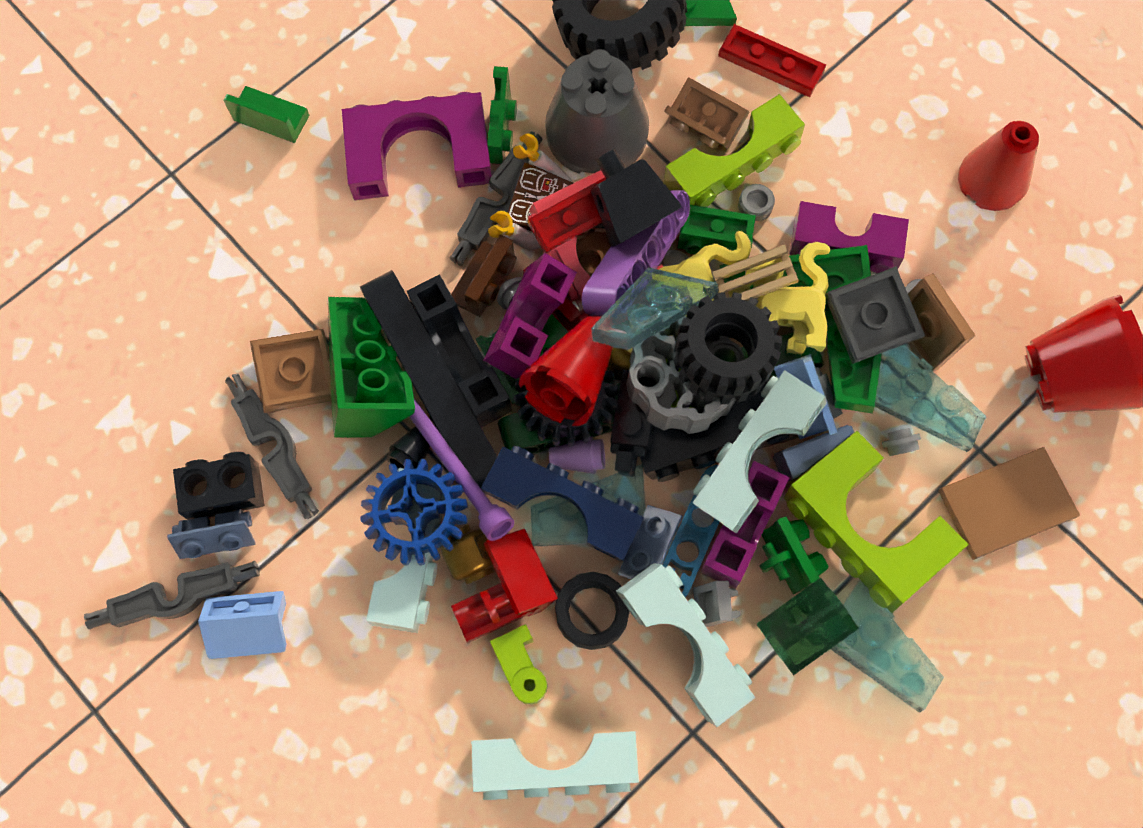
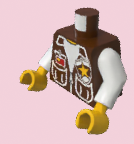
(536, 181)

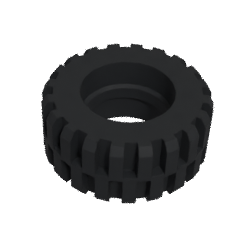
(632, 39)

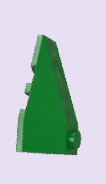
(365, 377)

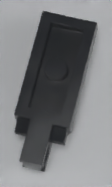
(630, 430)

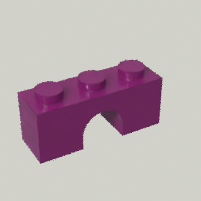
(883, 235)
(520, 332)
(733, 550)

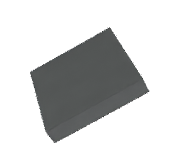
(874, 315)

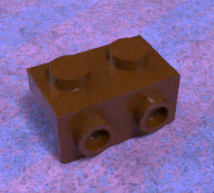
(484, 274)

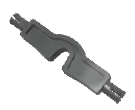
(476, 226)
(282, 459)
(152, 599)

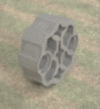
(649, 360)

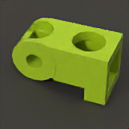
(525, 680)

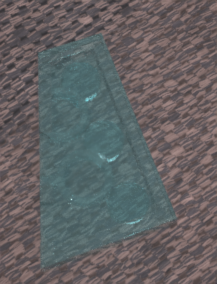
(650, 306)
(921, 398)
(561, 523)
(886, 652)

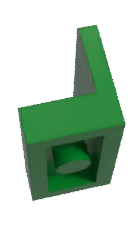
(267, 113)

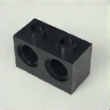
(218, 495)

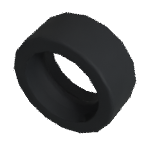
(567, 593)

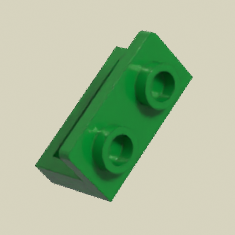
(713, 226)

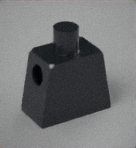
(630, 197)

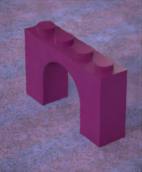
(374, 128)

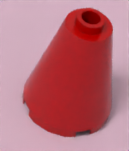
(1001, 167)
(568, 375)

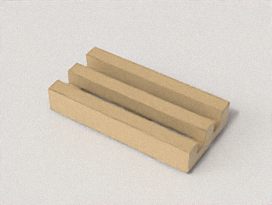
(752, 262)

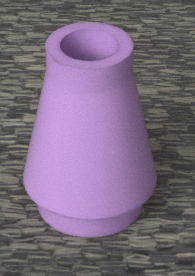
(580, 457)

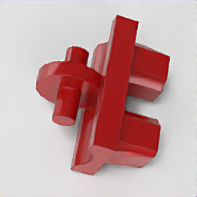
(485, 613)

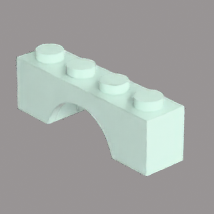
(787, 409)
(400, 599)
(715, 683)
(502, 767)

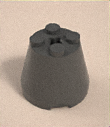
(596, 112)

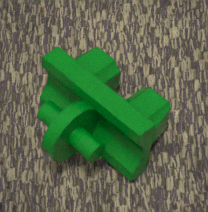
(788, 556)

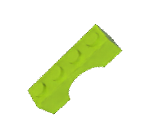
(772, 131)

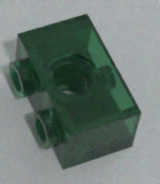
(807, 626)

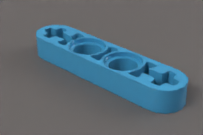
(699, 536)

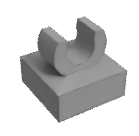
(716, 602)

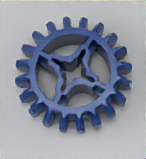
(397, 513)

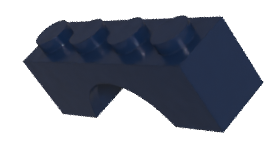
(518, 479)

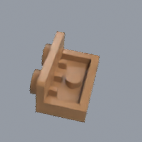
(706, 113)

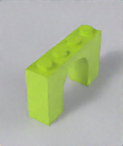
(887, 572)

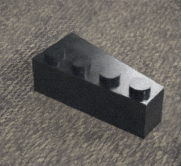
(678, 451)

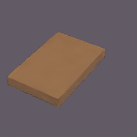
(1008, 503)

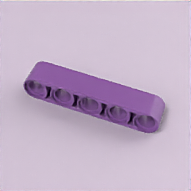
(631, 258)

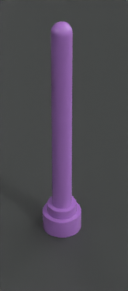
(494, 520)

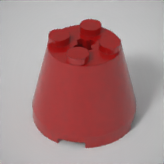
(1090, 361)

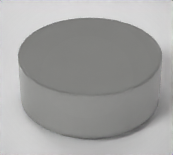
(757, 201)

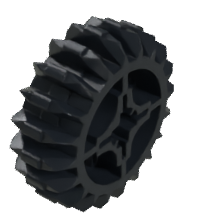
(604, 404)

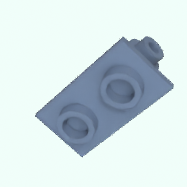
(197, 538)
(650, 541)

